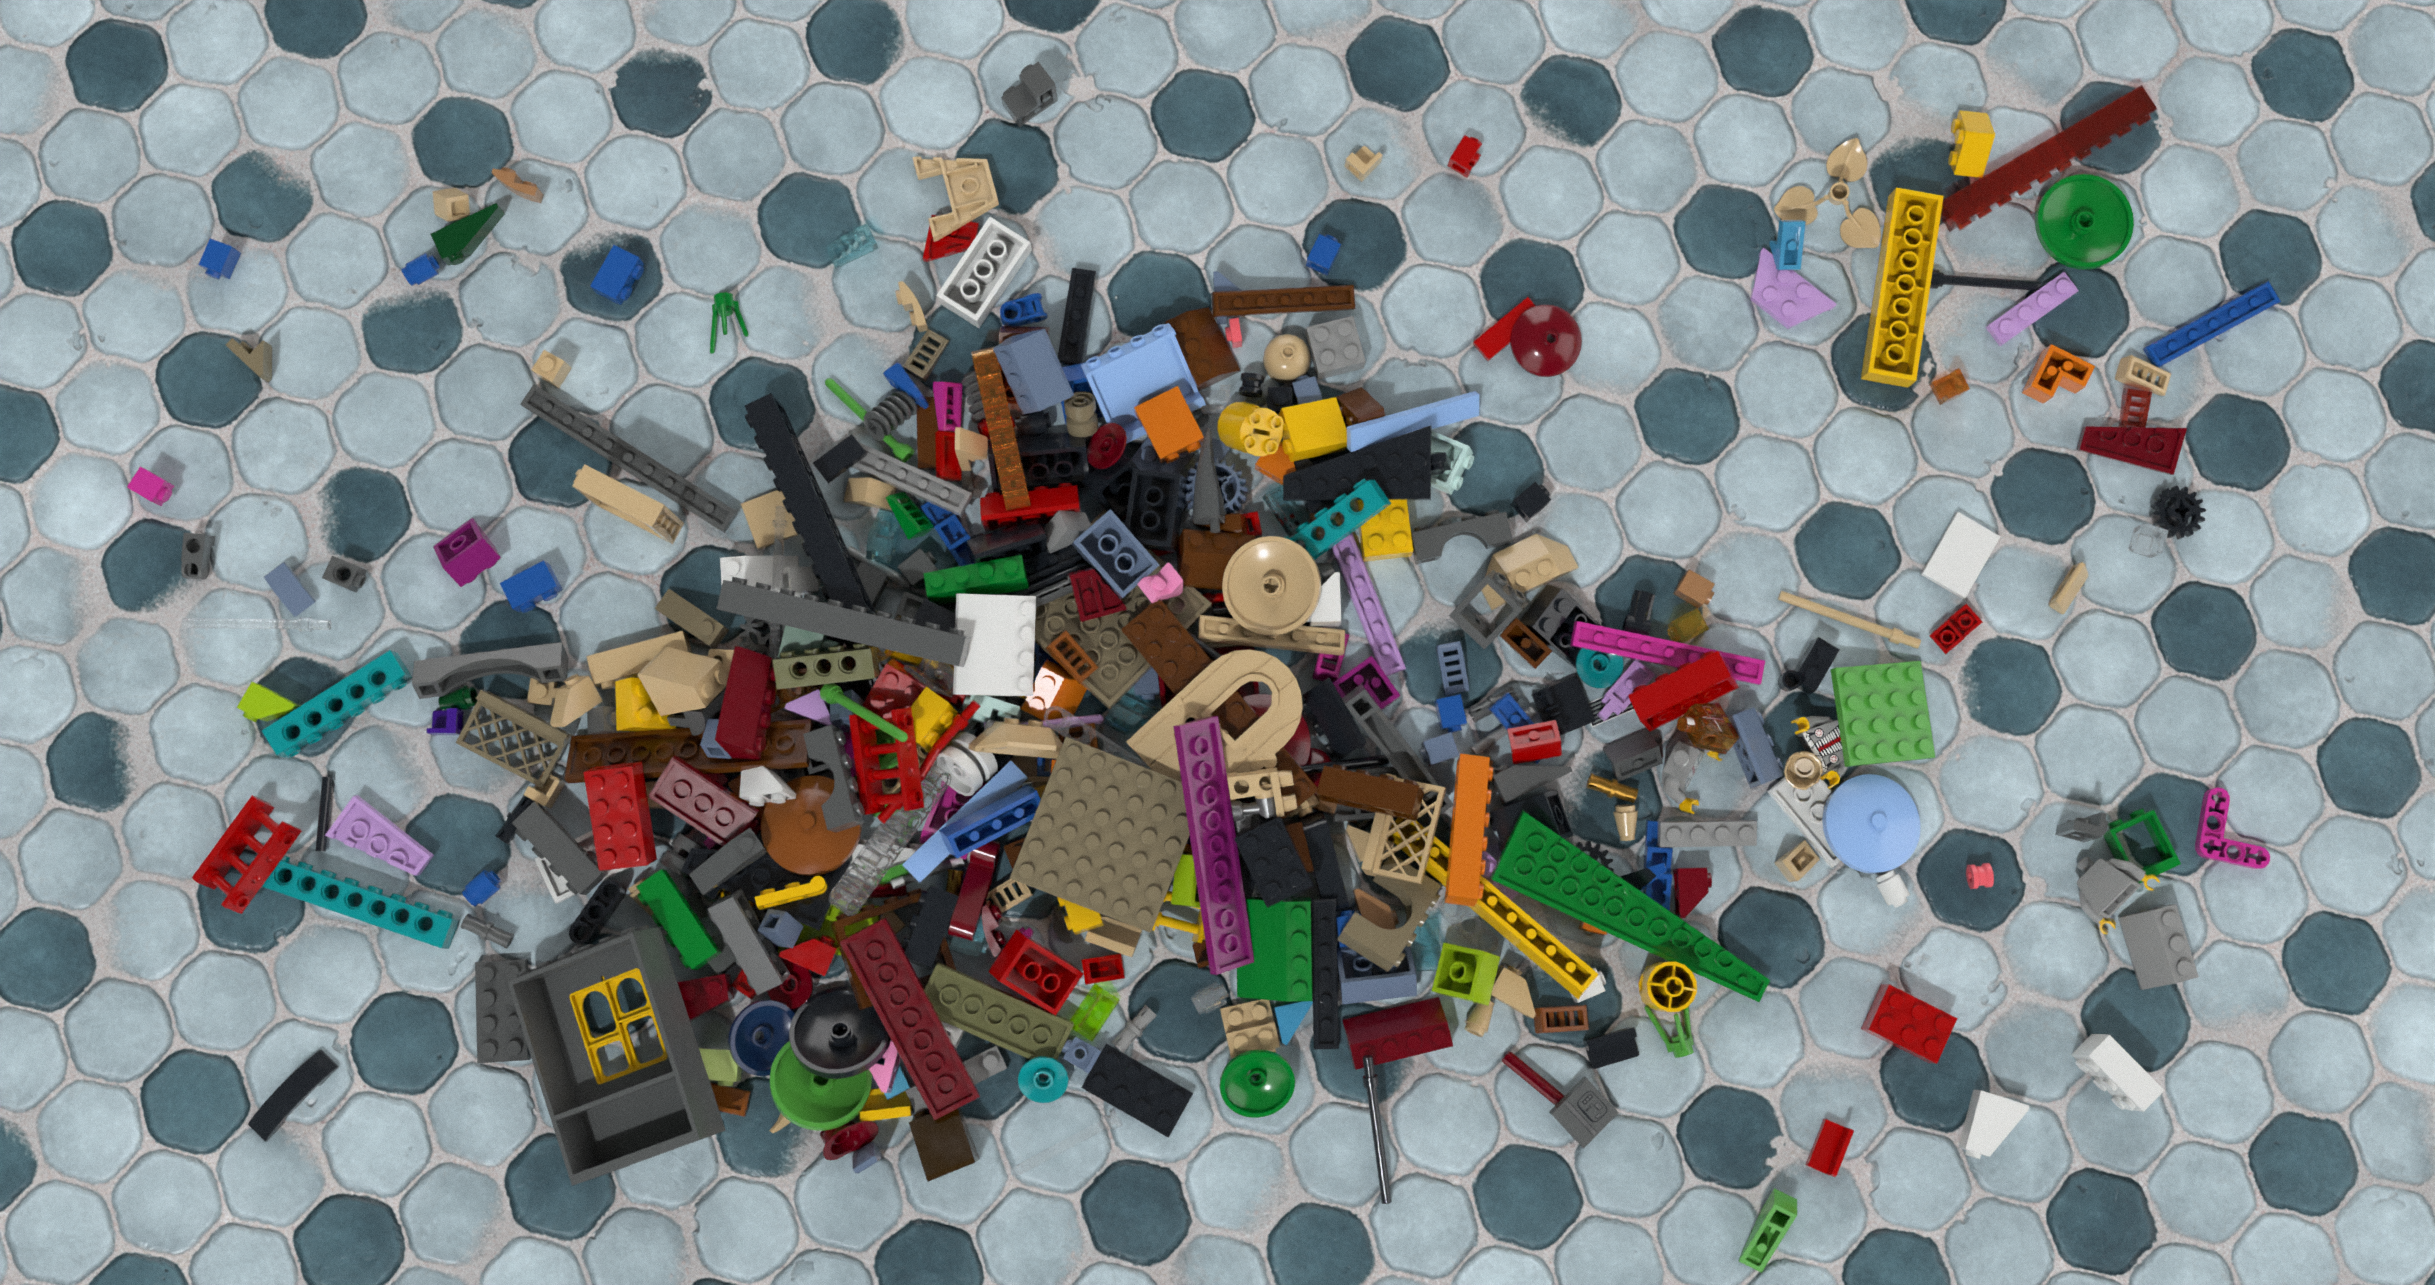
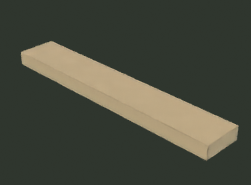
(1303, 639)

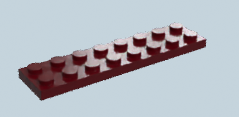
(910, 1018)

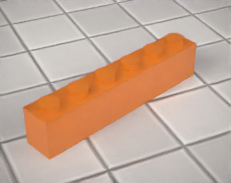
(1467, 830)

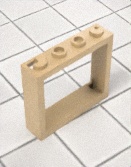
(628, 504)

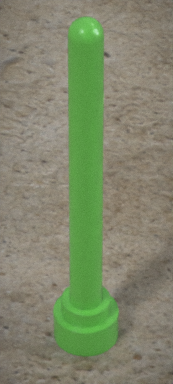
(900, 450)
(833, 694)

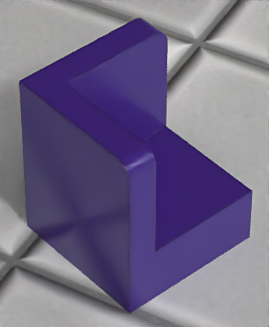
(446, 722)

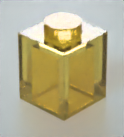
(1687, 627)

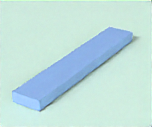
(1407, 421)
(934, 849)

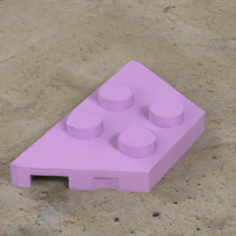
(1786, 294)

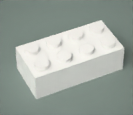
(984, 272)

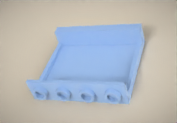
(1138, 373)

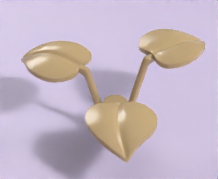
(1847, 163)

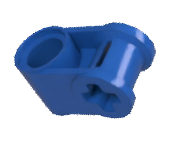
(1024, 311)

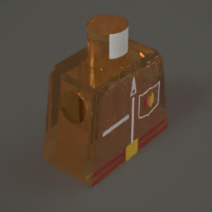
(1708, 727)

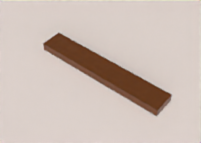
(1283, 301)

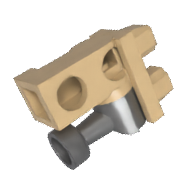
(1265, 787)

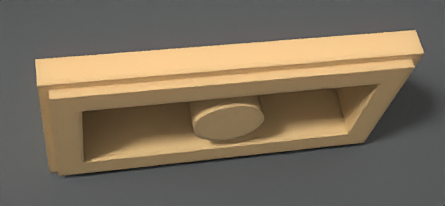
(2069, 588)

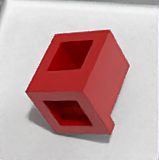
(1465, 155)

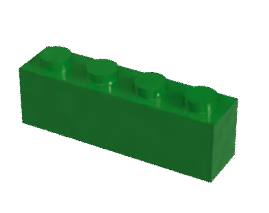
(986, 578)
(678, 920)

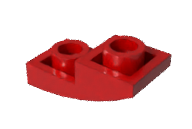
(1955, 628)

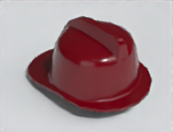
(847, 1138)

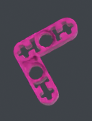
(2216, 836)

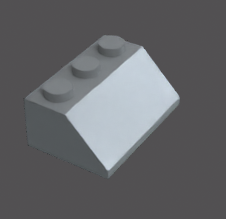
(2158, 947)

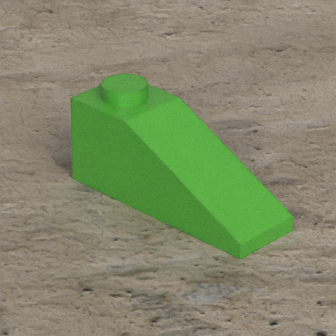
(1769, 1230)

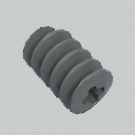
(974, 399)
(889, 414)

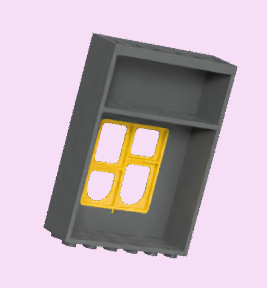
(633, 1113)

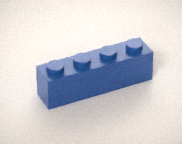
(990, 821)

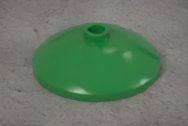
(1257, 1094)

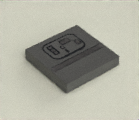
(1583, 1112)

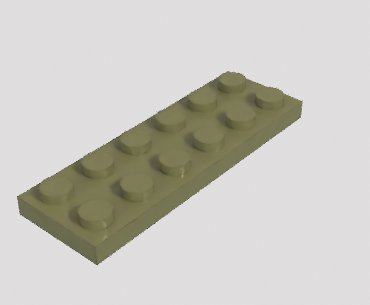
(996, 1014)

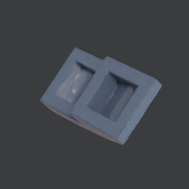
(289, 589)

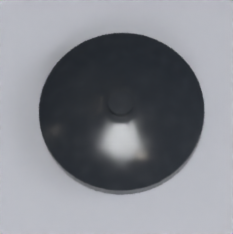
(836, 1037)

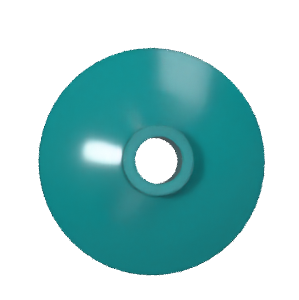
(1602, 677)
(1043, 1089)

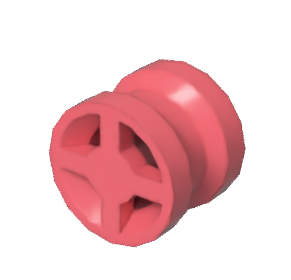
(1979, 876)

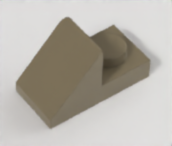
(256, 359)

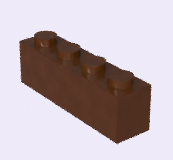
(1370, 792)

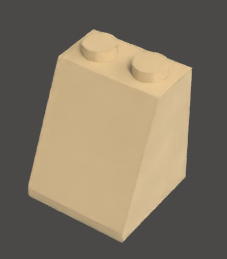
(682, 680)

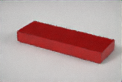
(1498, 335)

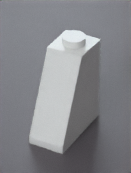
(1989, 1123)

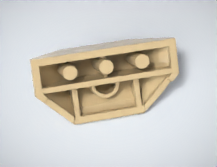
(1529, 566)
(1018, 739)

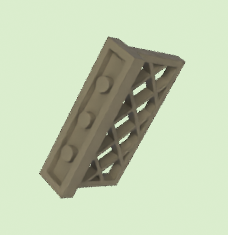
(518, 717)

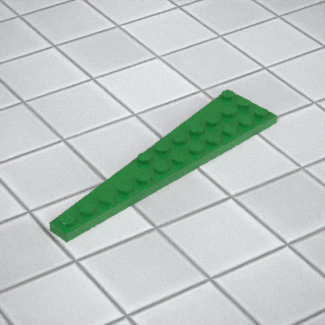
(1571, 881)

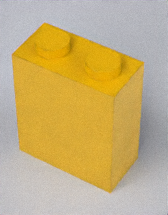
(1313, 429)

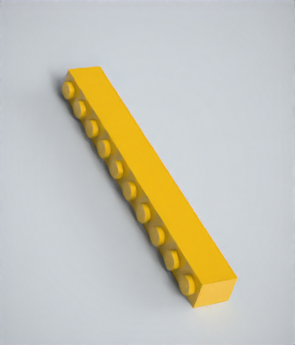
(1509, 919)

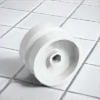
(965, 766)

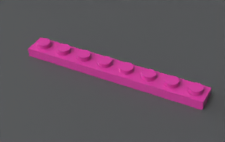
(1659, 650)

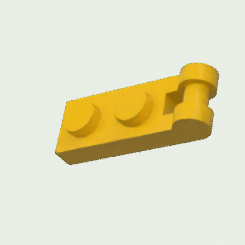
(791, 893)

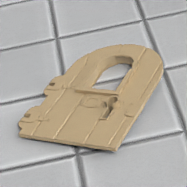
(1205, 693)

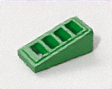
(909, 516)

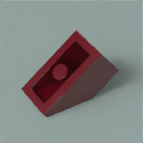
(1690, 888)

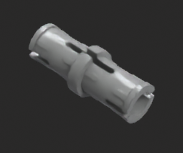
(1134, 1028)

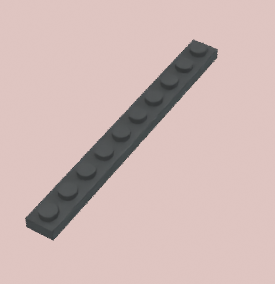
(629, 458)

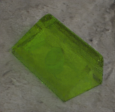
(1093, 1012)

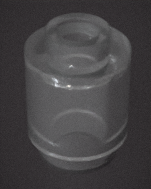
(1210, 998)

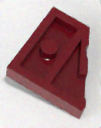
(1093, 595)

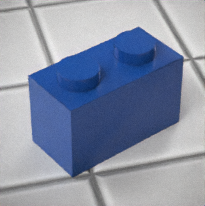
(617, 275)
(531, 587)

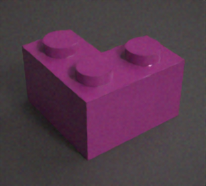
(1372, 679)

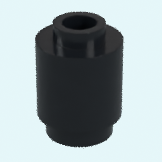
(1033, 423)

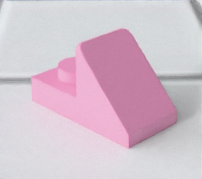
(1163, 585)
(885, 1073)

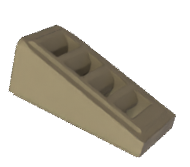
(929, 366)

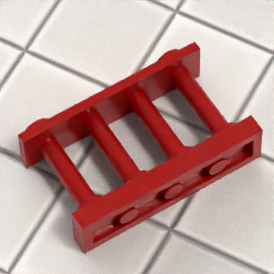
(868, 766)
(231, 845)

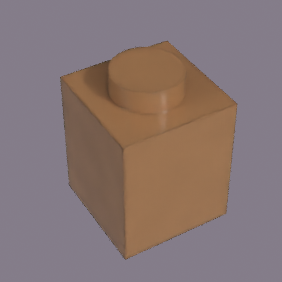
(1694, 589)

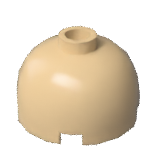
(1286, 358)

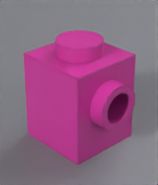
(151, 486)

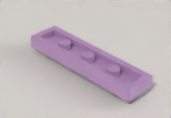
(2032, 309)

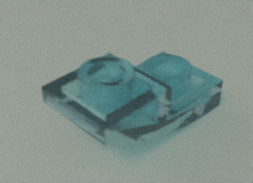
(1427, 945)

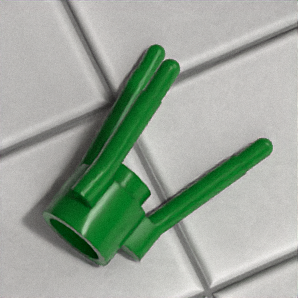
(724, 306)

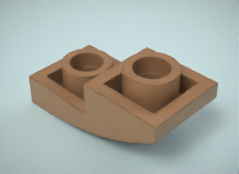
(513, 182)

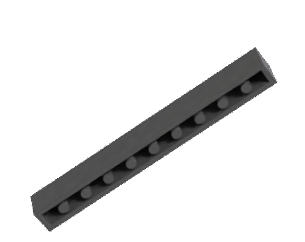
(844, 623)

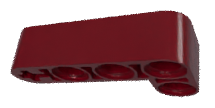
(974, 891)

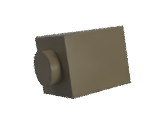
(691, 619)

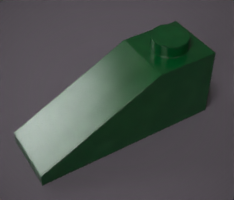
(464, 236)

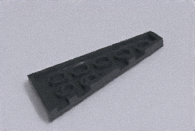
(768, 874)

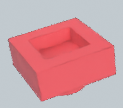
(1233, 333)

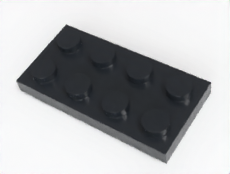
(1137, 1090)

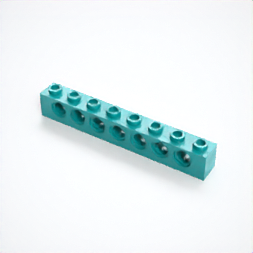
(443, 923)

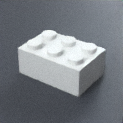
(2117, 1073)

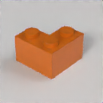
(2057, 369)

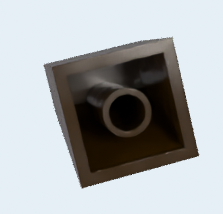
(943, 1143)

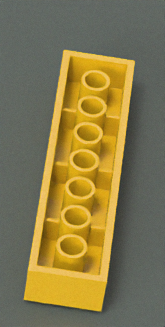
(1902, 287)

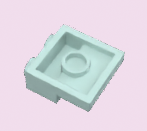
(1460, 459)
(991, 707)

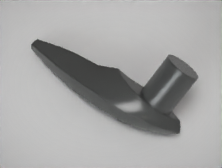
(968, 485)

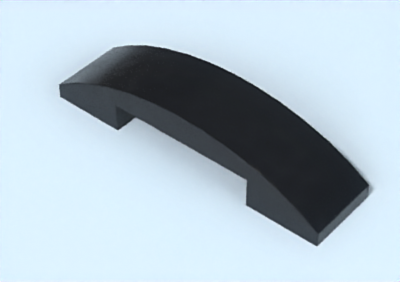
(291, 1094)

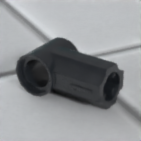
(1639, 613)

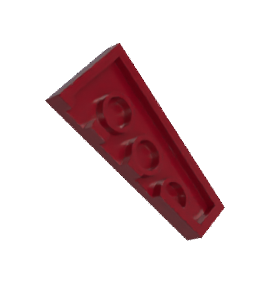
(2138, 446)

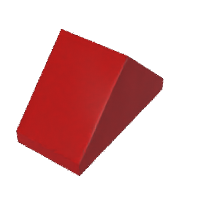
(1103, 969)

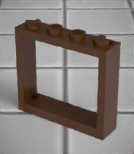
(869, 912)

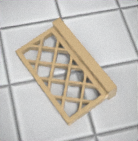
(1382, 830)

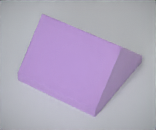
(811, 707)

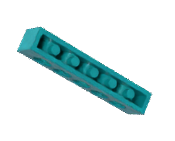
(1374, 503)
(280, 732)

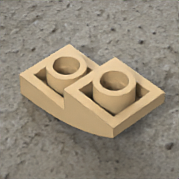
(909, 302)

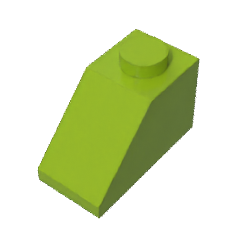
(264, 704)

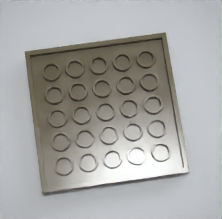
(1103, 639)
(1105, 835)

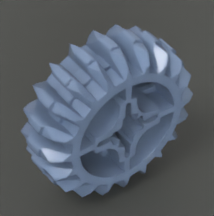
(1228, 477)

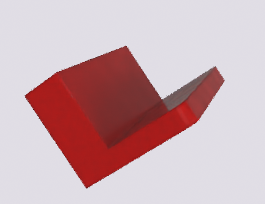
(1534, 742)
(1829, 1148)

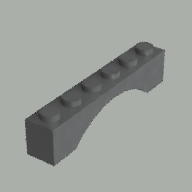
(441, 675)
(1391, 742)

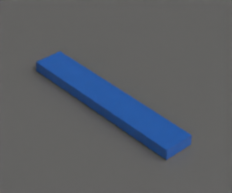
(2211, 325)

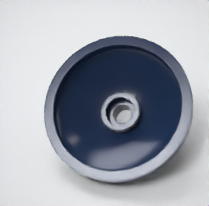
(773, 1022)

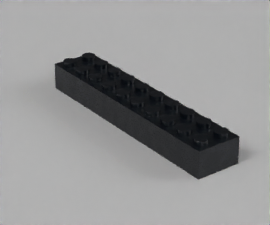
(806, 503)

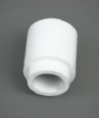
(1892, 888)

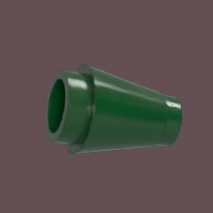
(461, 698)

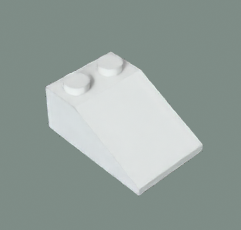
(753, 568)

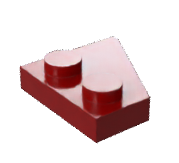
(952, 244)

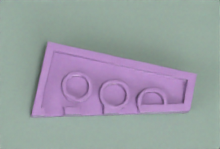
(373, 833)

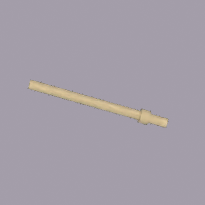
(1894, 635)

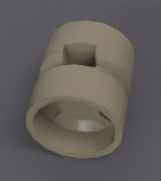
(1081, 414)

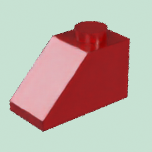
(813, 954)

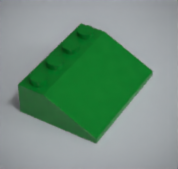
(1280, 951)

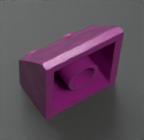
(466, 552)

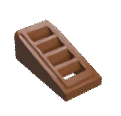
(1059, 657)
(1548, 1026)

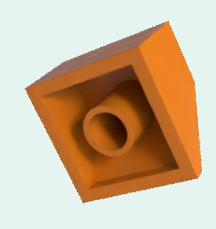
(1054, 688)

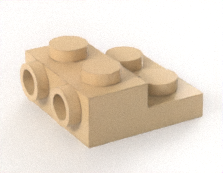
(1250, 1027)

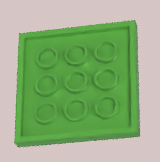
(1882, 713)

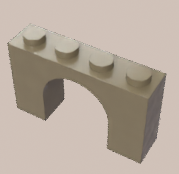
(1383, 945)

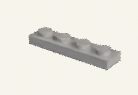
(1707, 833)
(979, 1068)

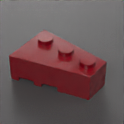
(705, 994)

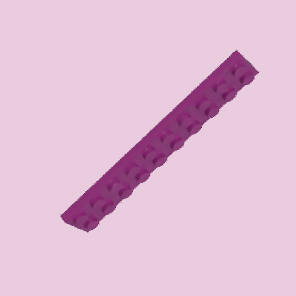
(1213, 844)

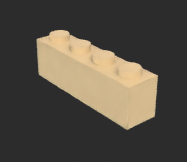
(631, 659)

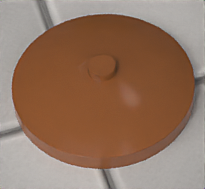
(798, 833)

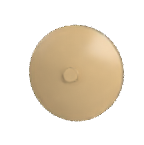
(1271, 585)

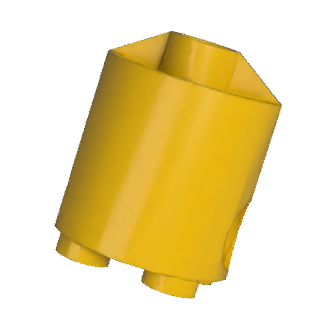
(1250, 428)
(1667, 986)

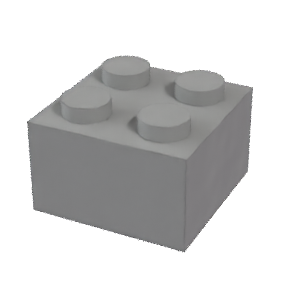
(1335, 347)

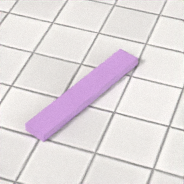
(1367, 606)

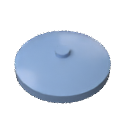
(1871, 823)

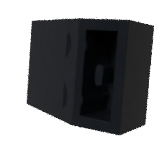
(1553, 620)

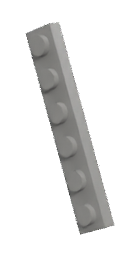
(913, 480)

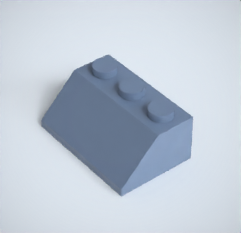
(1033, 371)
(1115, 554)
(1755, 748)
(1365, 981)

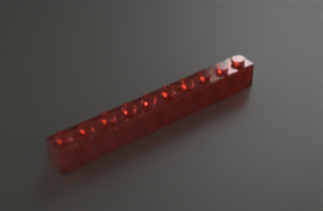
(2046, 158)

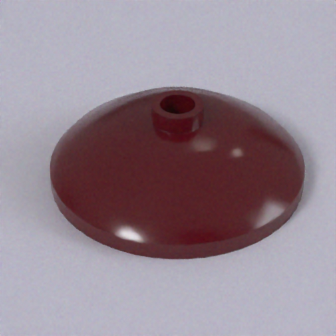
(1530, 341)

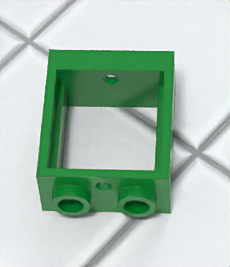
(2157, 833)

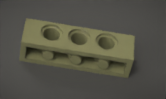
(789, 677)

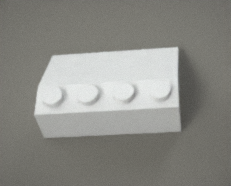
(999, 646)

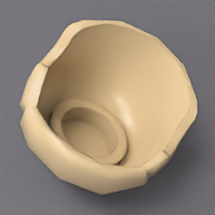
(1803, 770)

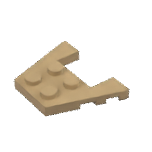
(968, 189)

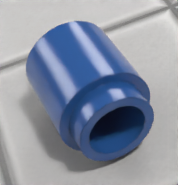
(421, 269)
(482, 887)

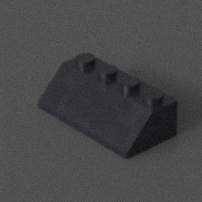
(1047, 461)

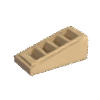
(2128, 370)
(1017, 899)

